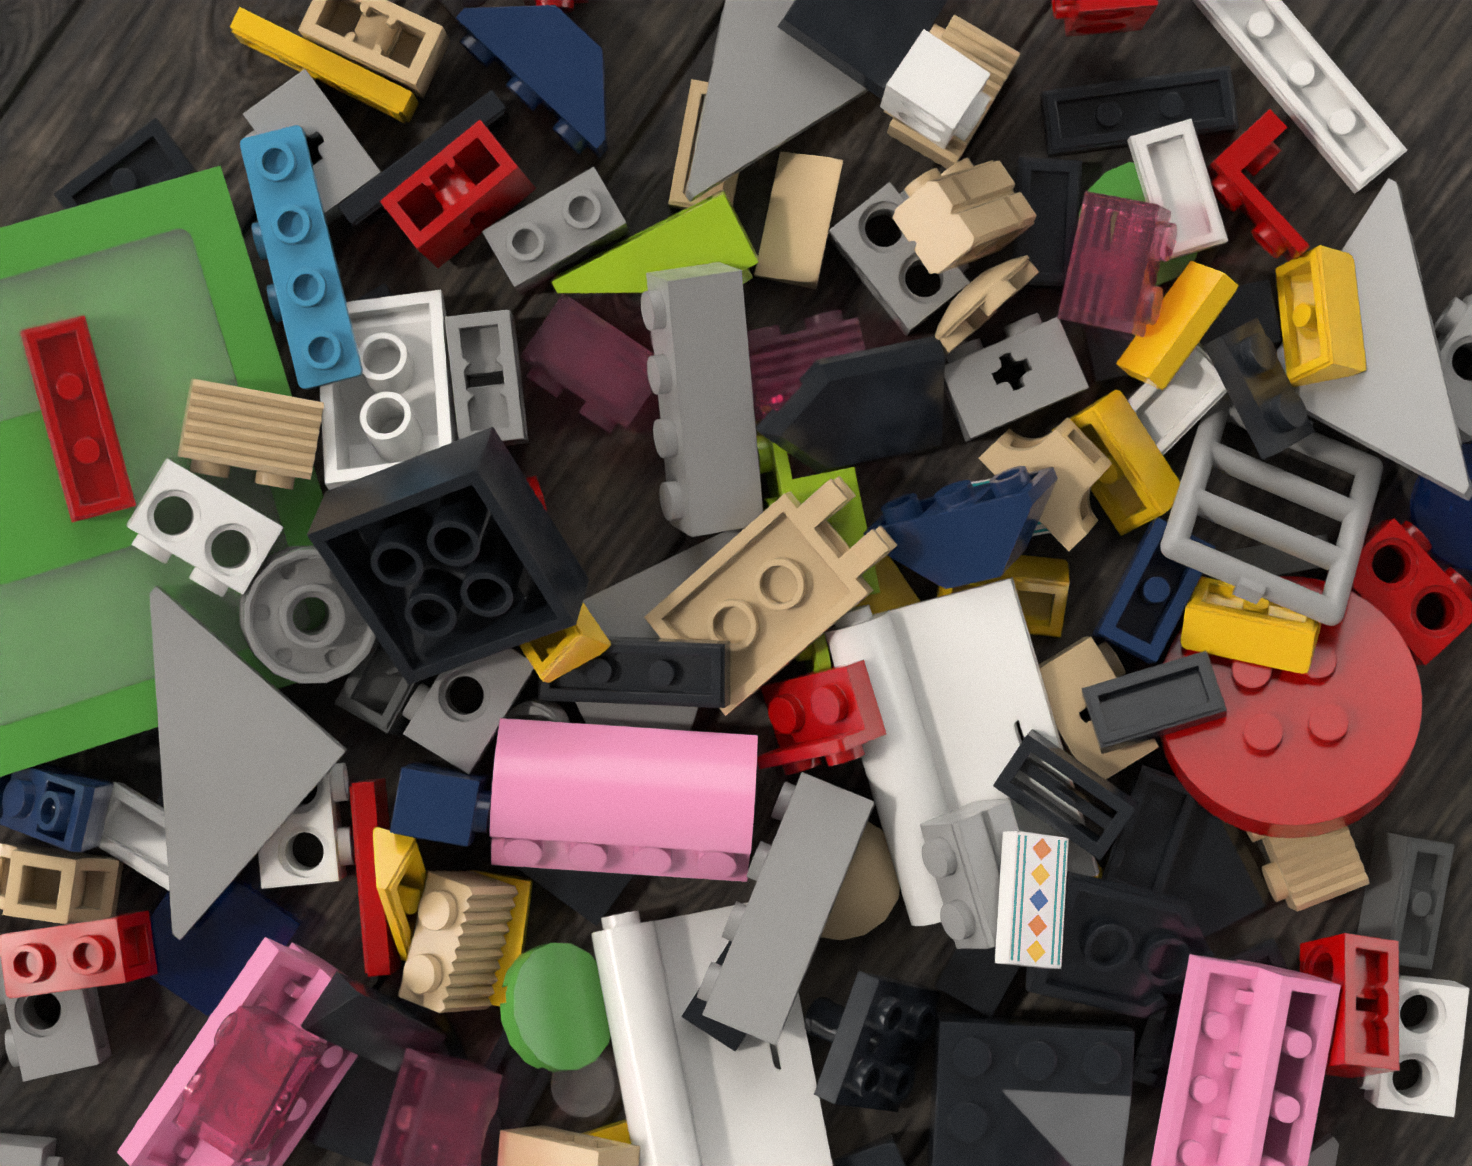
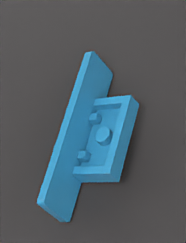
(300, 257)

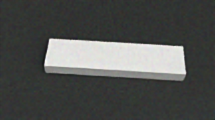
(1307, 86)

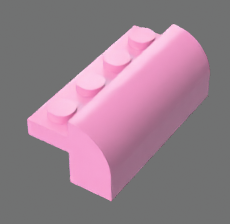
(623, 799)
(286, 983)
(1245, 1066)

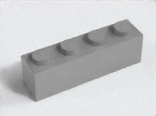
(703, 398)
(787, 908)

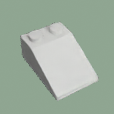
(401, 398)

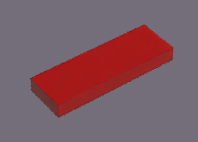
(77, 418)
(369, 811)

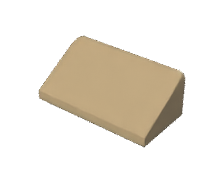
(798, 219)

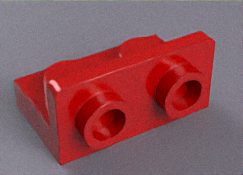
(821, 716)

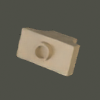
(1076, 464)
(57, 884)

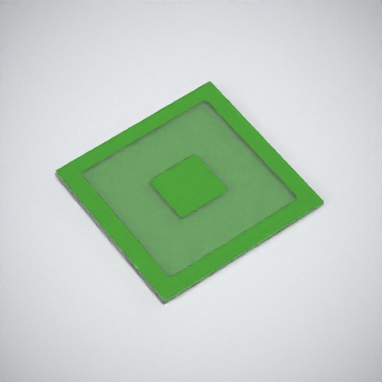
(163, 305)

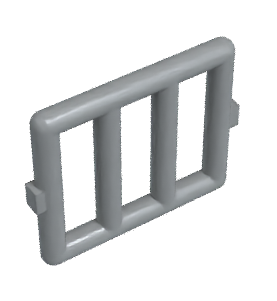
(1250, 581)

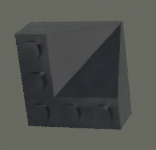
(449, 556)
(1029, 1091)

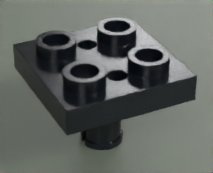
(873, 1040)

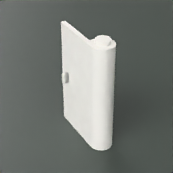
(950, 697)
(683, 1089)

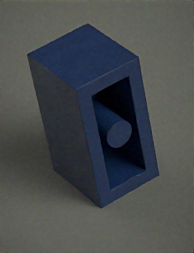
(1148, 598)
(441, 804)

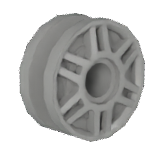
(269, 627)

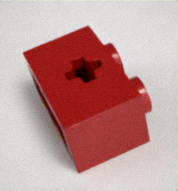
(457, 194)

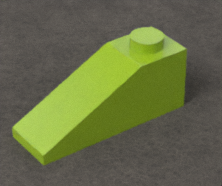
(691, 237)

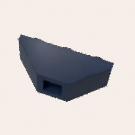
(548, 64)
(968, 530)
(56, 806)

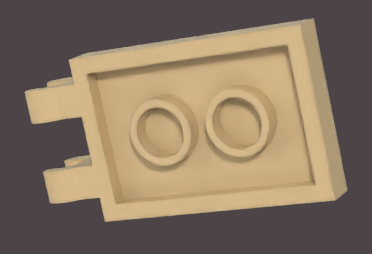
(774, 587)

